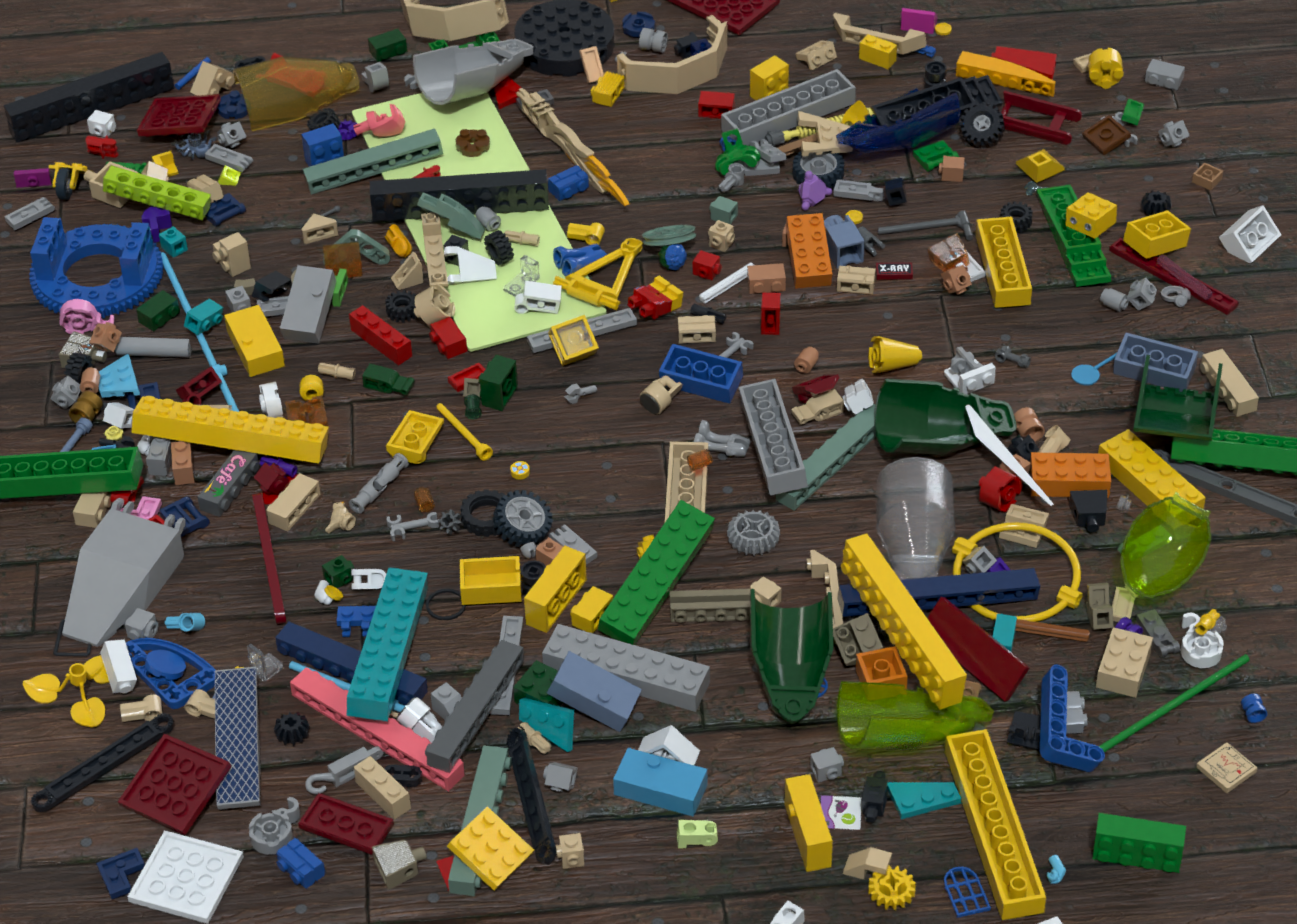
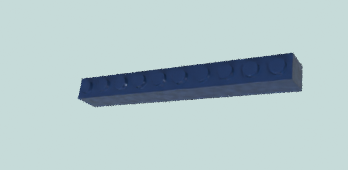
(958, 589)

